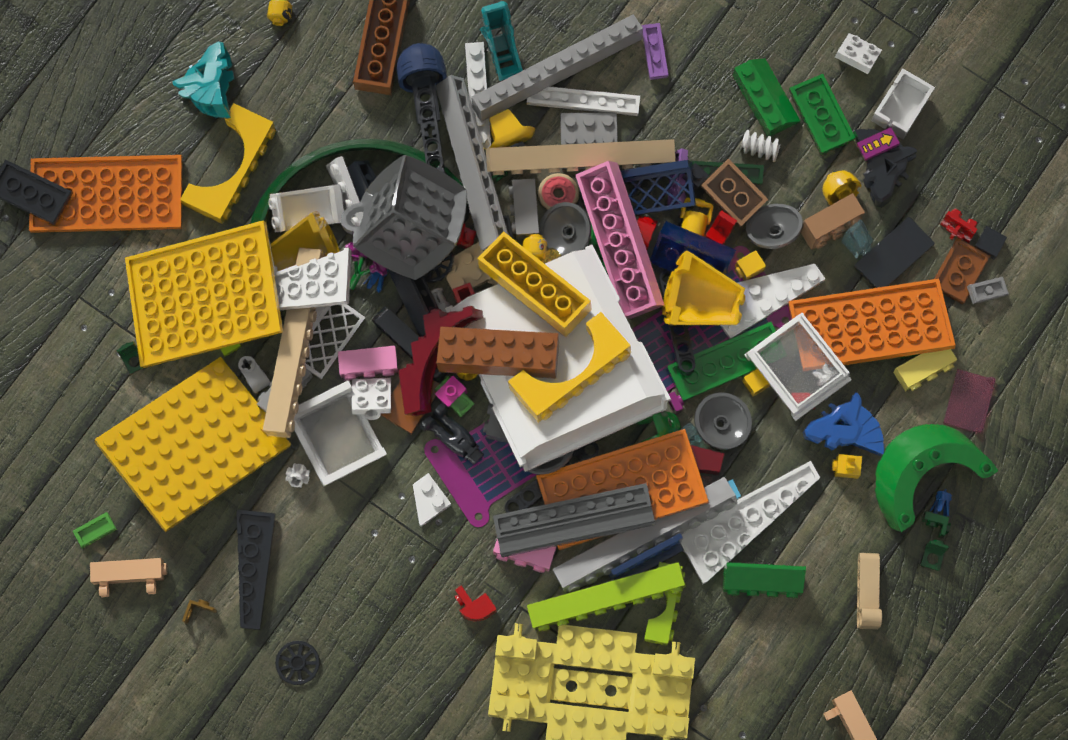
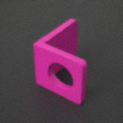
(451, 391)

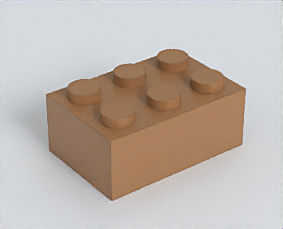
(734, 192)
(831, 222)

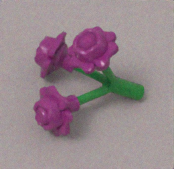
(357, 268)

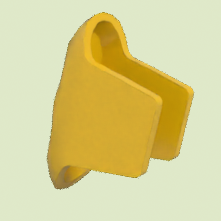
(508, 130)

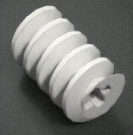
(760, 145)

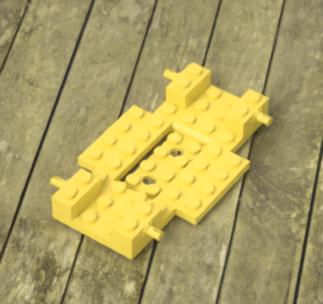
(528, 681)

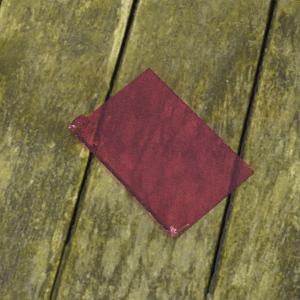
(969, 401)

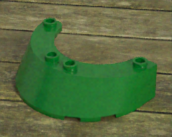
(911, 457)

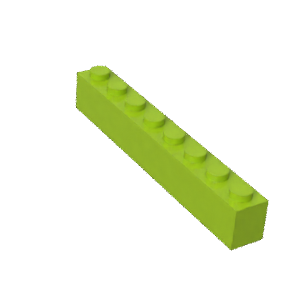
(606, 596)

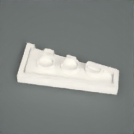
(340, 175)

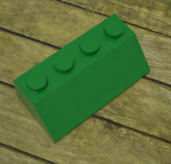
(765, 96)
(763, 579)

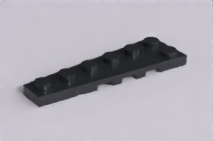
(254, 552)

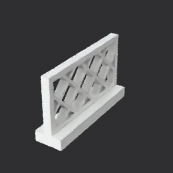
(321, 311)

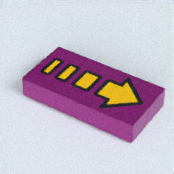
(878, 144)

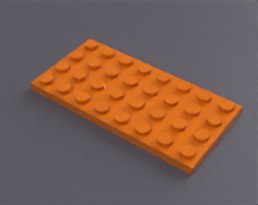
(114, 193)
(880, 321)
(661, 462)

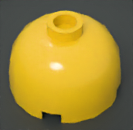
(840, 185)

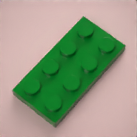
(822, 114)

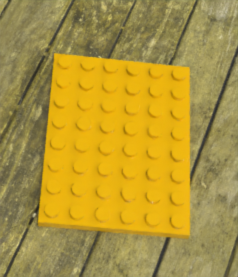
(203, 294)
(191, 444)

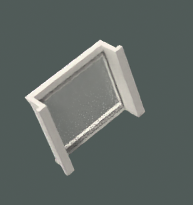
(799, 366)
(334, 436)

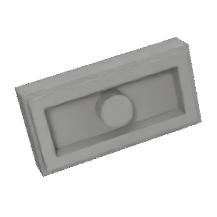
(987, 290)

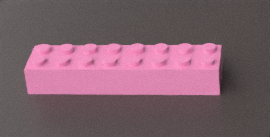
(620, 239)

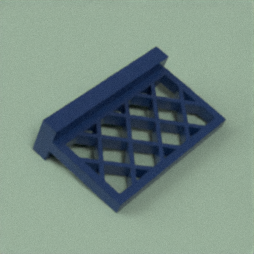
(659, 171)
(649, 558)

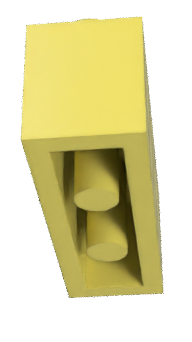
(923, 368)

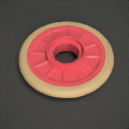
(554, 182)

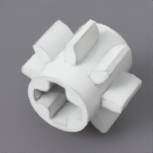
(297, 475)

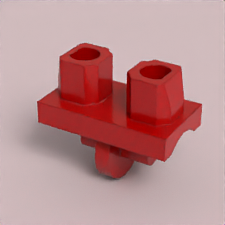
(959, 227)

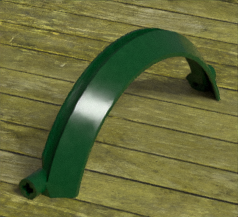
(332, 149)

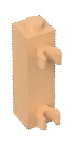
(127, 571)
(851, 717)

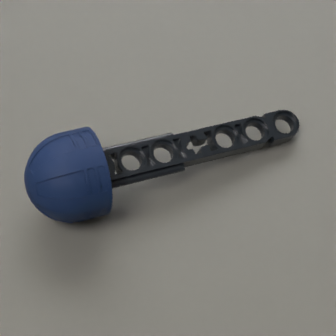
(419, 72)

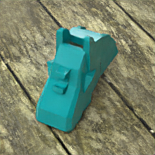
(495, 17)
(209, 81)

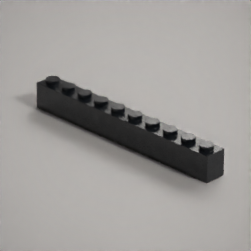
(413, 292)

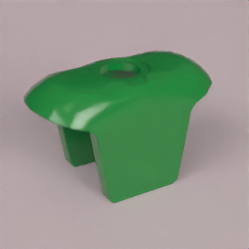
(662, 424)

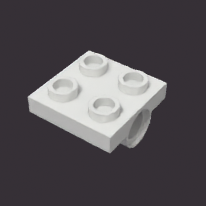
(858, 53)
(371, 397)

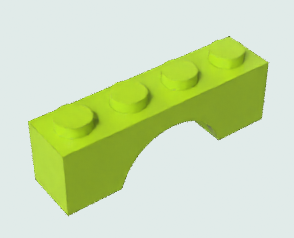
(659, 628)

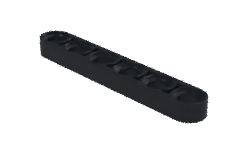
(679, 339)
(534, 487)

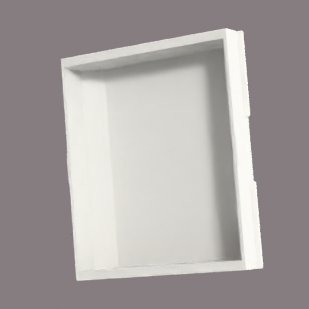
(612, 403)

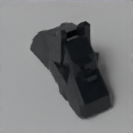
(876, 177)

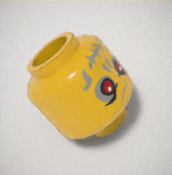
(535, 245)

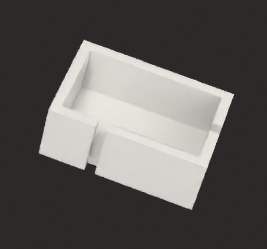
(903, 106)

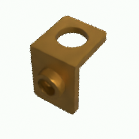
(201, 604)

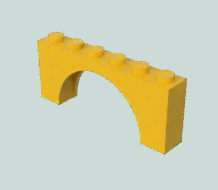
(218, 200)
(544, 398)

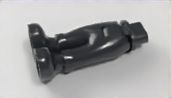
(461, 443)

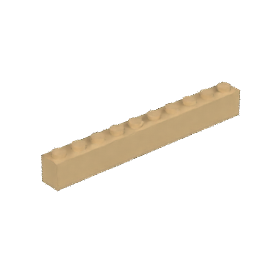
(578, 155)
(291, 363)

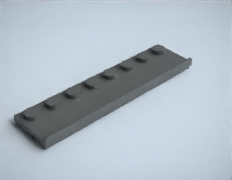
(574, 520)

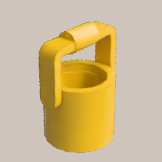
(696, 221)

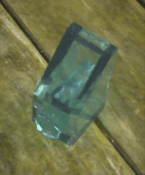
(858, 239)

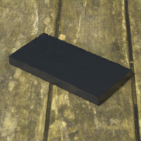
(32, 192)
(894, 254)

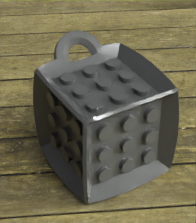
(408, 217)

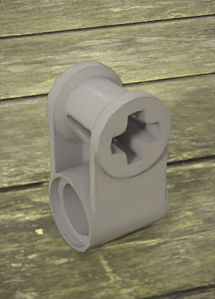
(255, 376)

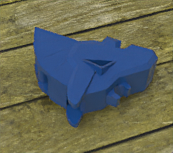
(858, 428)

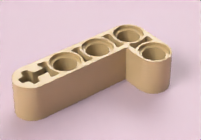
(868, 577)

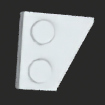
(429, 499)

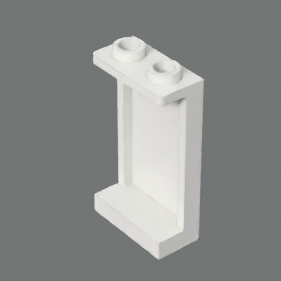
(293, 206)

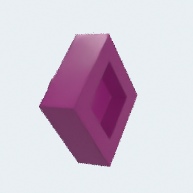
(676, 403)

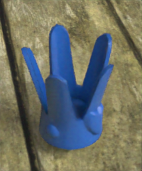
(375, 276)
(942, 498)

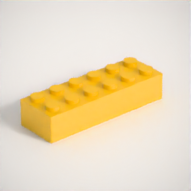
(534, 284)

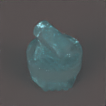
(694, 438)

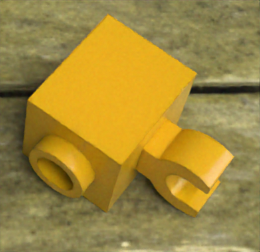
(847, 466)

